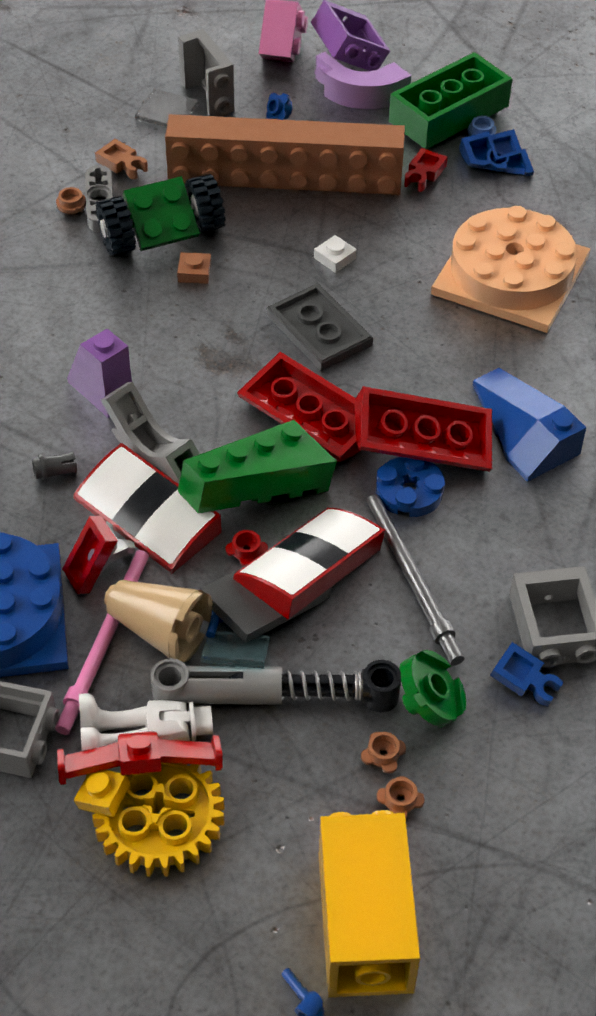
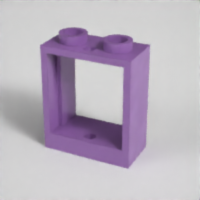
(350, 39)

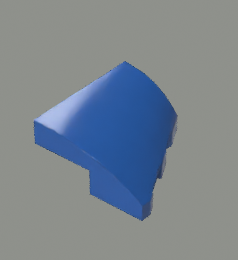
(496, 153)

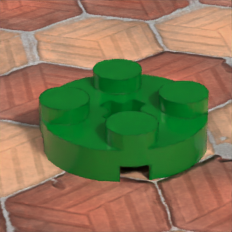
(431, 689)

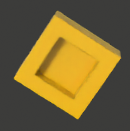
(102, 792)

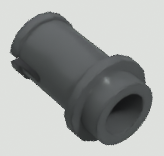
(52, 465)

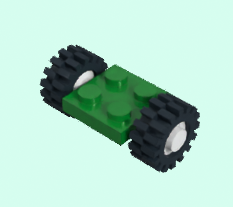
(160, 214)

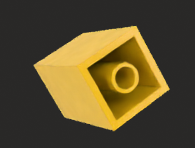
(367, 905)

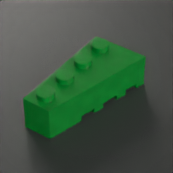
(256, 468)

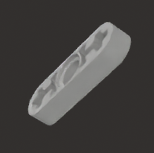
(96, 190)

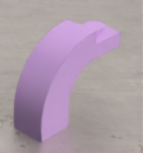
(359, 88)

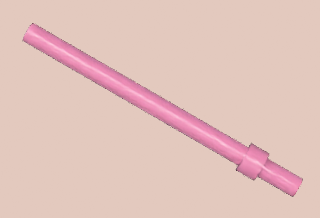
(96, 654)

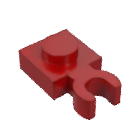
(424, 167)

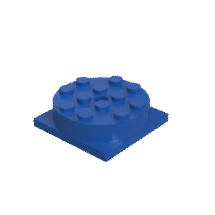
(31, 608)

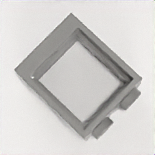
(550, 587)
(34, 703)

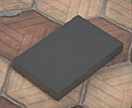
(319, 326)
(244, 611)

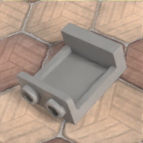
(207, 66)

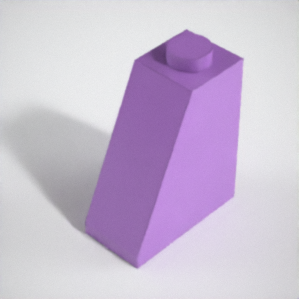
(100, 368)

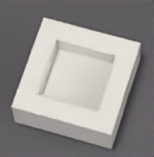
(335, 253)

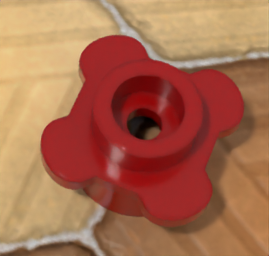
(246, 540)

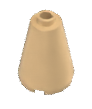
(161, 615)

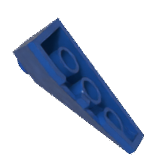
(530, 425)

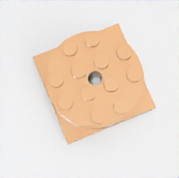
(512, 266)

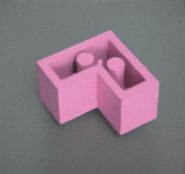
(282, 30)

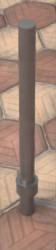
(440, 628)

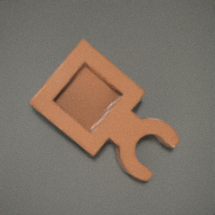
(120, 157)

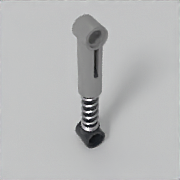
(270, 686)

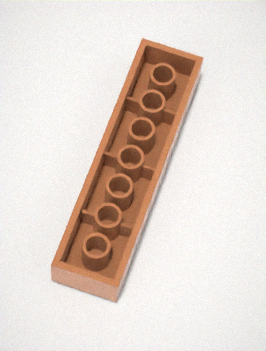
(286, 153)

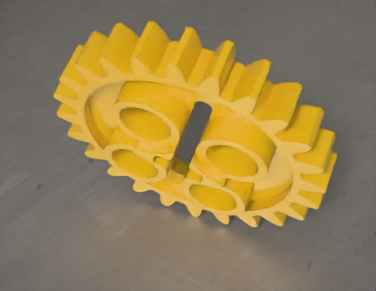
(152, 844)

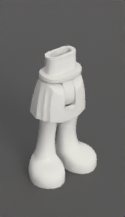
(165, 717)

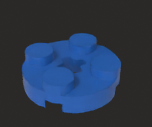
(418, 501)

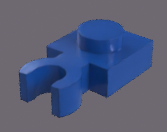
(521, 672)

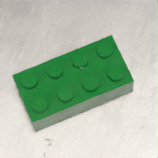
(450, 99)

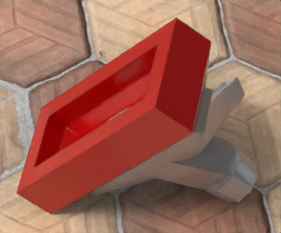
(93, 552)

